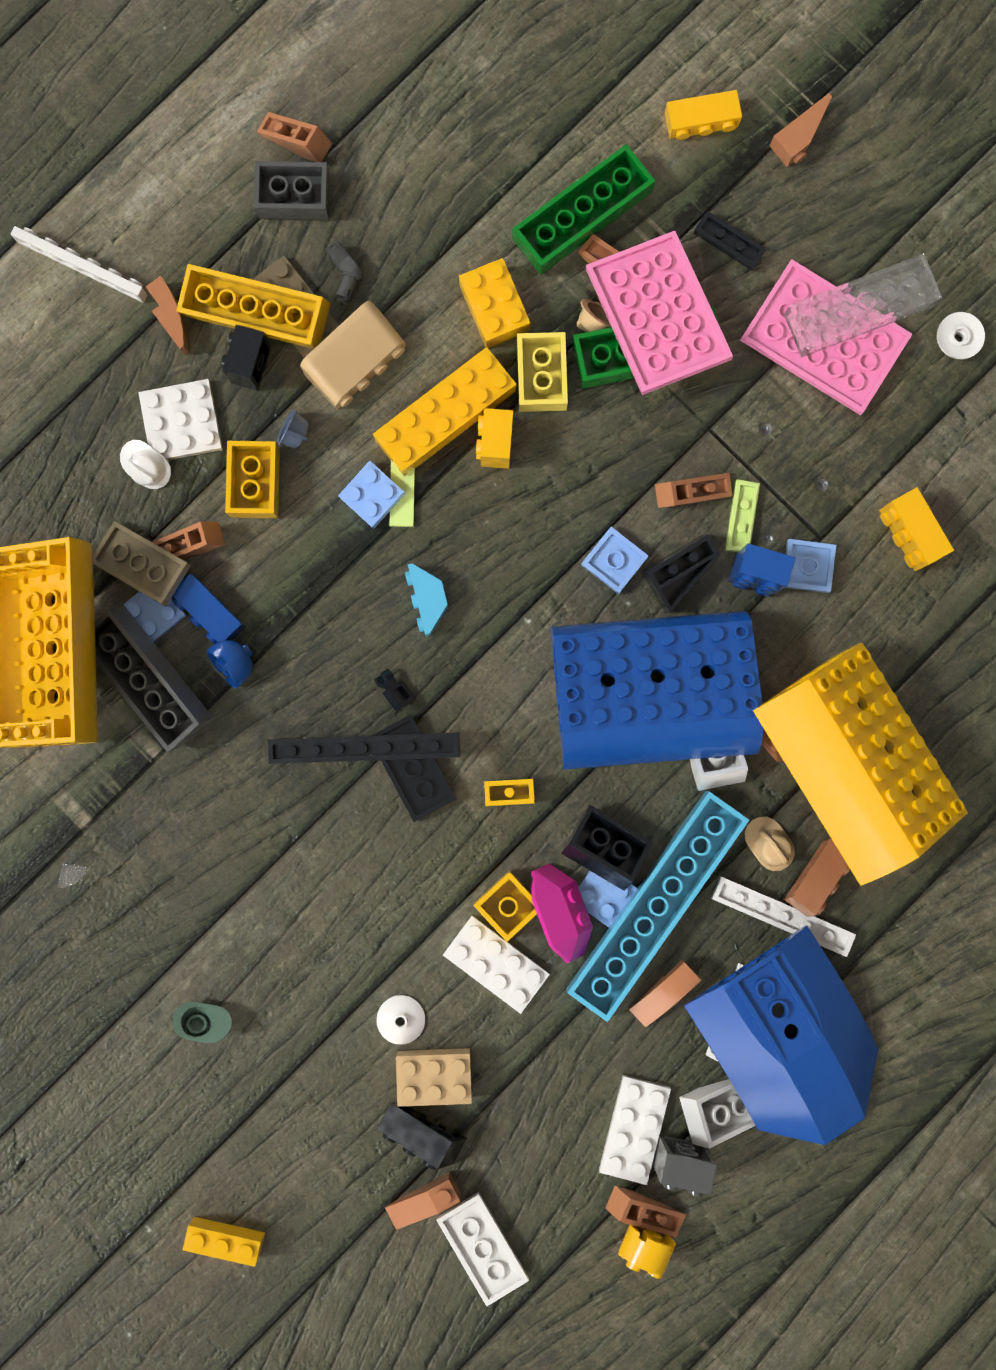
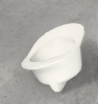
(145, 464)

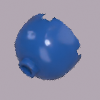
(232, 661)

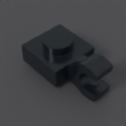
(396, 692)

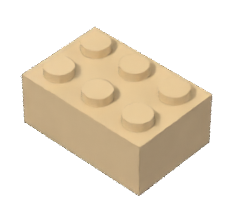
(434, 1077)

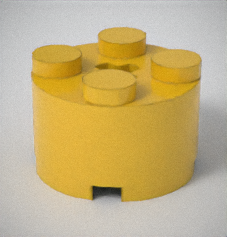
(646, 1250)

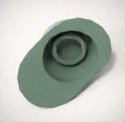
(201, 1022)

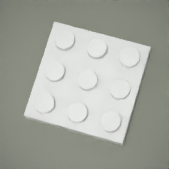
(181, 419)

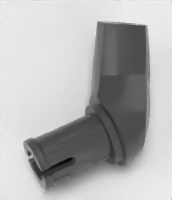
(348, 267)

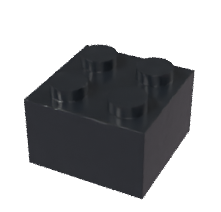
(246, 357)

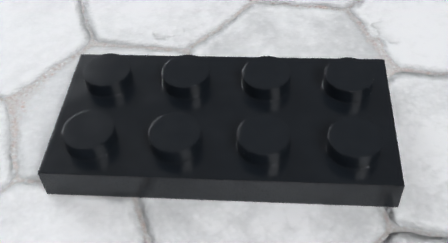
(417, 780)

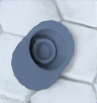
(293, 430)

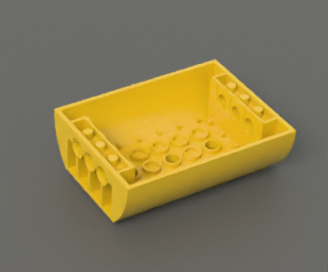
(27, 635)
(848, 774)

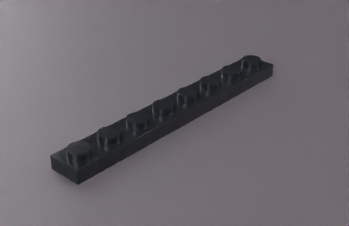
(364, 748)

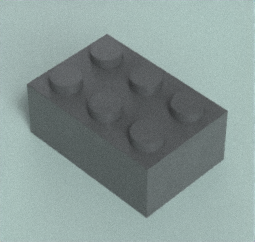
(291, 190)
(684, 1166)

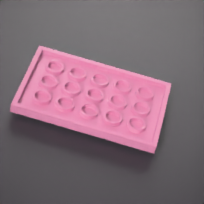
(659, 312)
(844, 371)

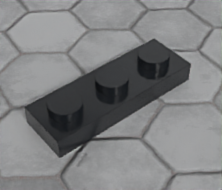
(729, 240)

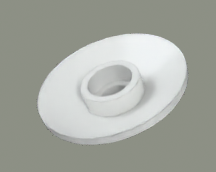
(969, 330)
(403, 1007)

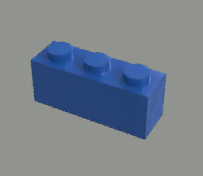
(206, 610)

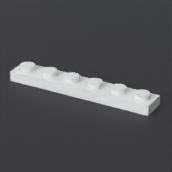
(72, 260)
(781, 915)

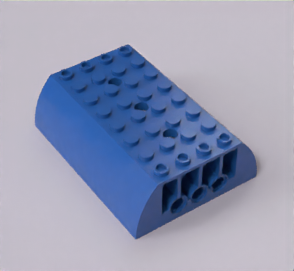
(653, 720)

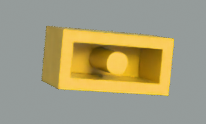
(509, 792)

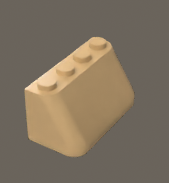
(353, 355)

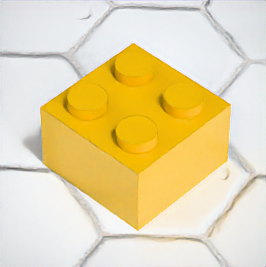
(496, 438)
(507, 906)

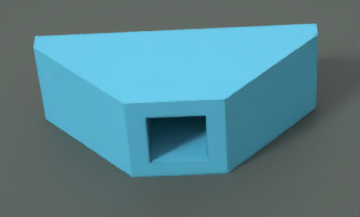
(428, 597)

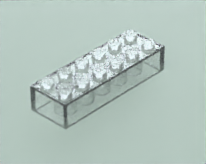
(862, 305)

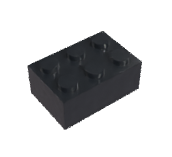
(607, 848)

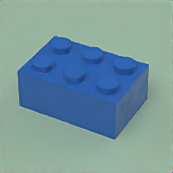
(761, 570)

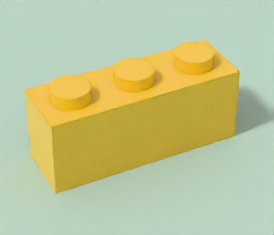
(703, 115)
(224, 1241)

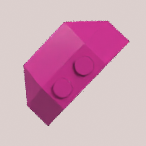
(561, 912)

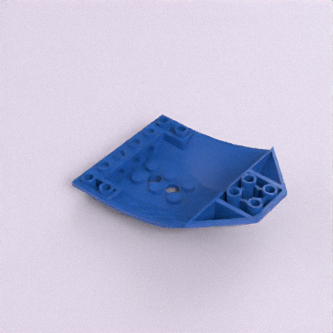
(797, 1085)

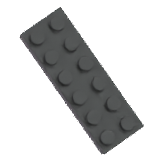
(147, 679)

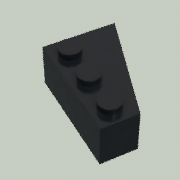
(679, 571)
(420, 1136)

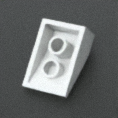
(719, 771)
(715, 1114)

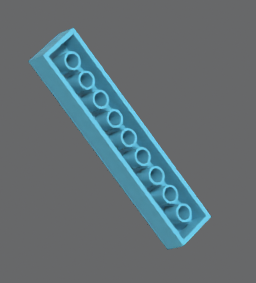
(656, 905)

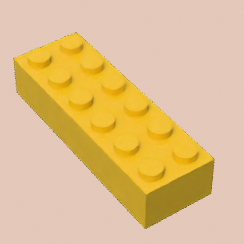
(257, 305)
(445, 411)

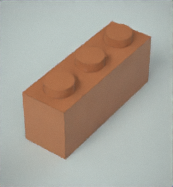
(818, 880)

